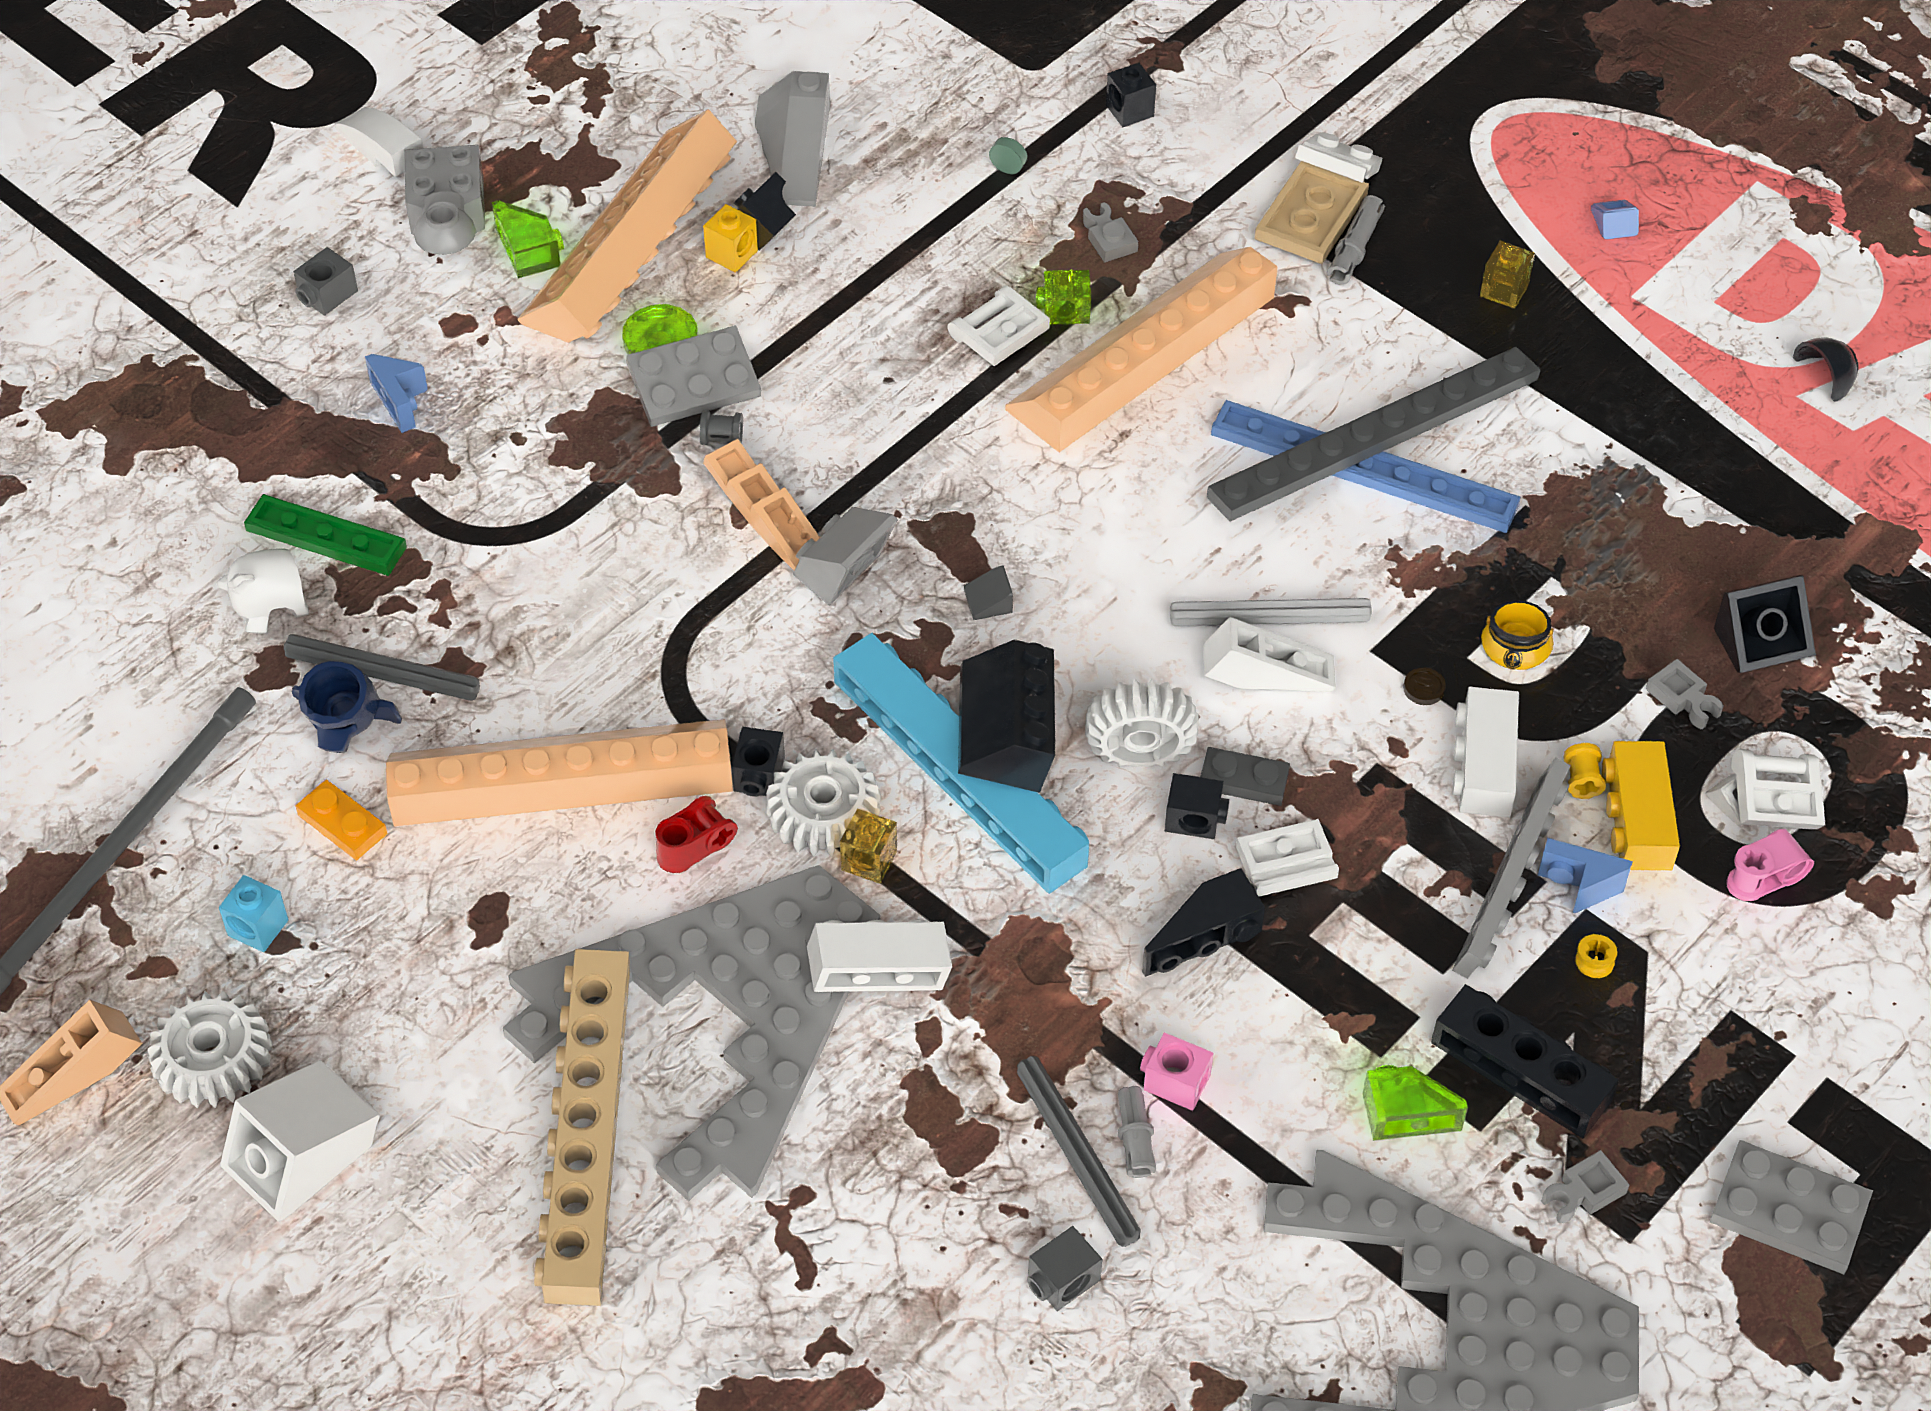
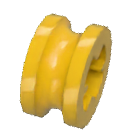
(1593, 967)

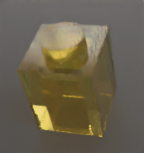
(1507, 274)

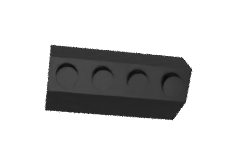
(1008, 715)

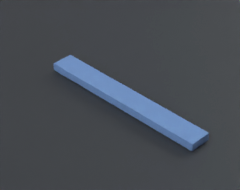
(1380, 472)

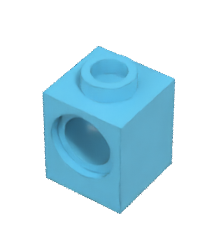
(253, 913)

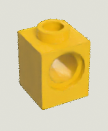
(730, 238)

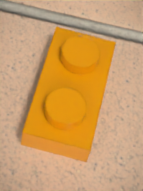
(341, 819)

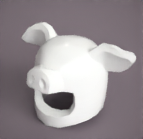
(264, 583)

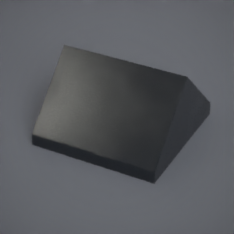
(1766, 624)

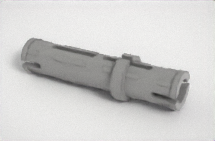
(1351, 249)

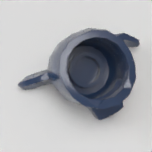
(341, 703)

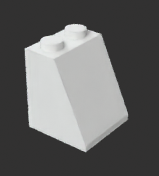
(296, 1137)

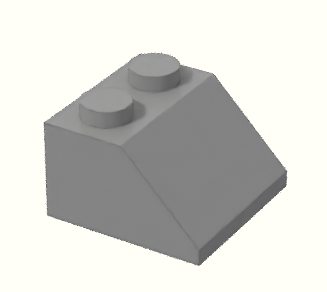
(843, 551)

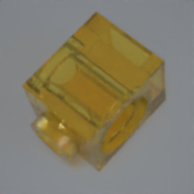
(868, 846)

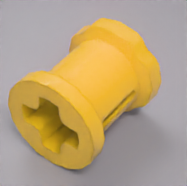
(1584, 770)

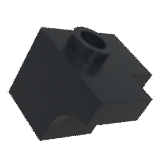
(767, 208)

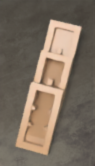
(760, 501)

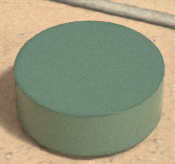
(1008, 155)

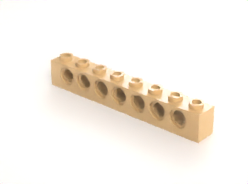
(580, 1278)

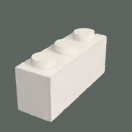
(1487, 752)
(879, 956)

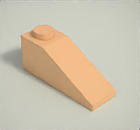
(72, 1059)

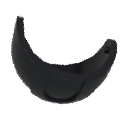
(1840, 360)

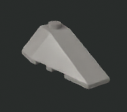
(793, 132)

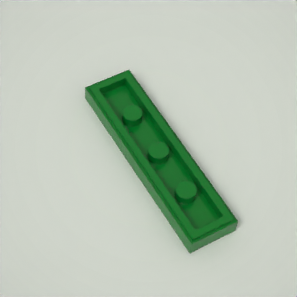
(325, 534)

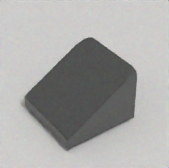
(990, 594)

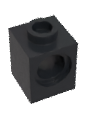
(1130, 94)
(757, 748)
(1195, 806)

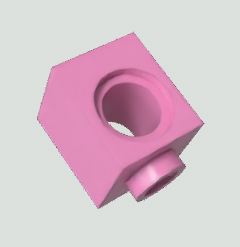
(1177, 1087)

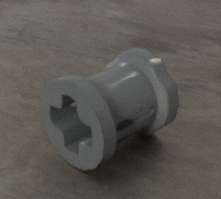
(720, 428)

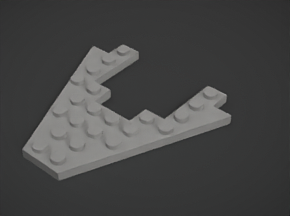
(757, 964)
(1515, 1323)

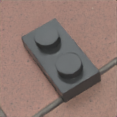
(1247, 775)

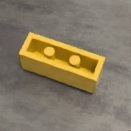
(1641, 804)

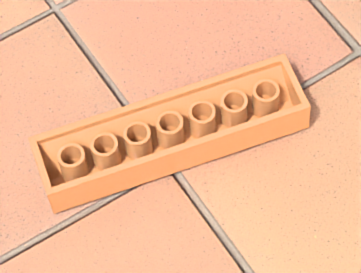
(630, 229)
(1146, 347)
(558, 772)

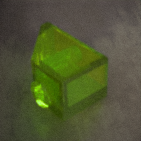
(527, 239)
(1410, 1104)

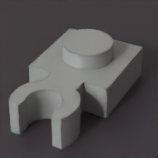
(1108, 236)
(1682, 689)
(1589, 1184)

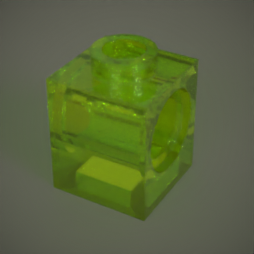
(1065, 296)

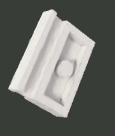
(1328, 153)
(1287, 857)

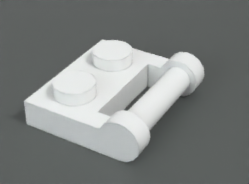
(1005, 332)
(1779, 801)

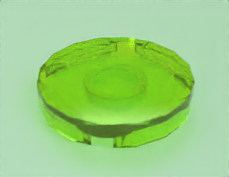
(656, 327)

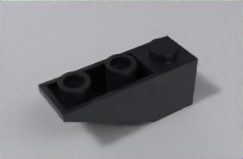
(1212, 917)

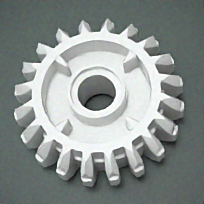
(1141, 724)
(800, 788)
(196, 1074)

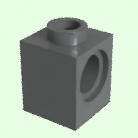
(325, 281)
(1064, 1269)

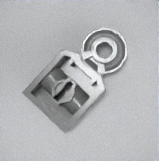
(444, 197)

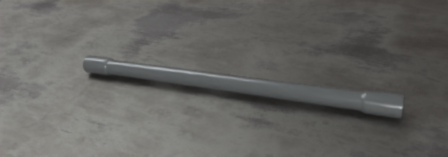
(223, 721)

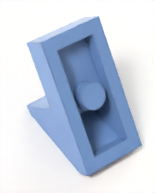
(396, 385)
(1594, 872)

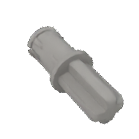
(1136, 1133)

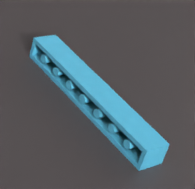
(929, 734)

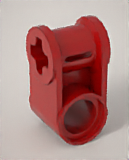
(692, 835)

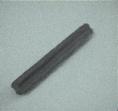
(384, 667)
(1078, 1151)

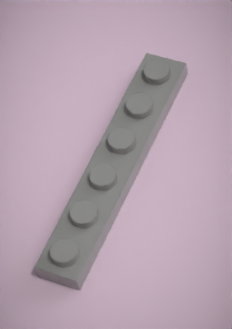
(1508, 881)

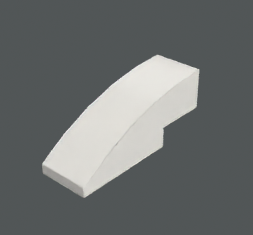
(379, 138)

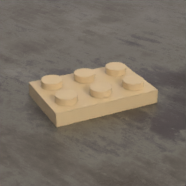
(1311, 212)

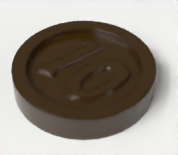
(1424, 686)

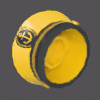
(1518, 635)

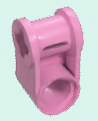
(1768, 866)

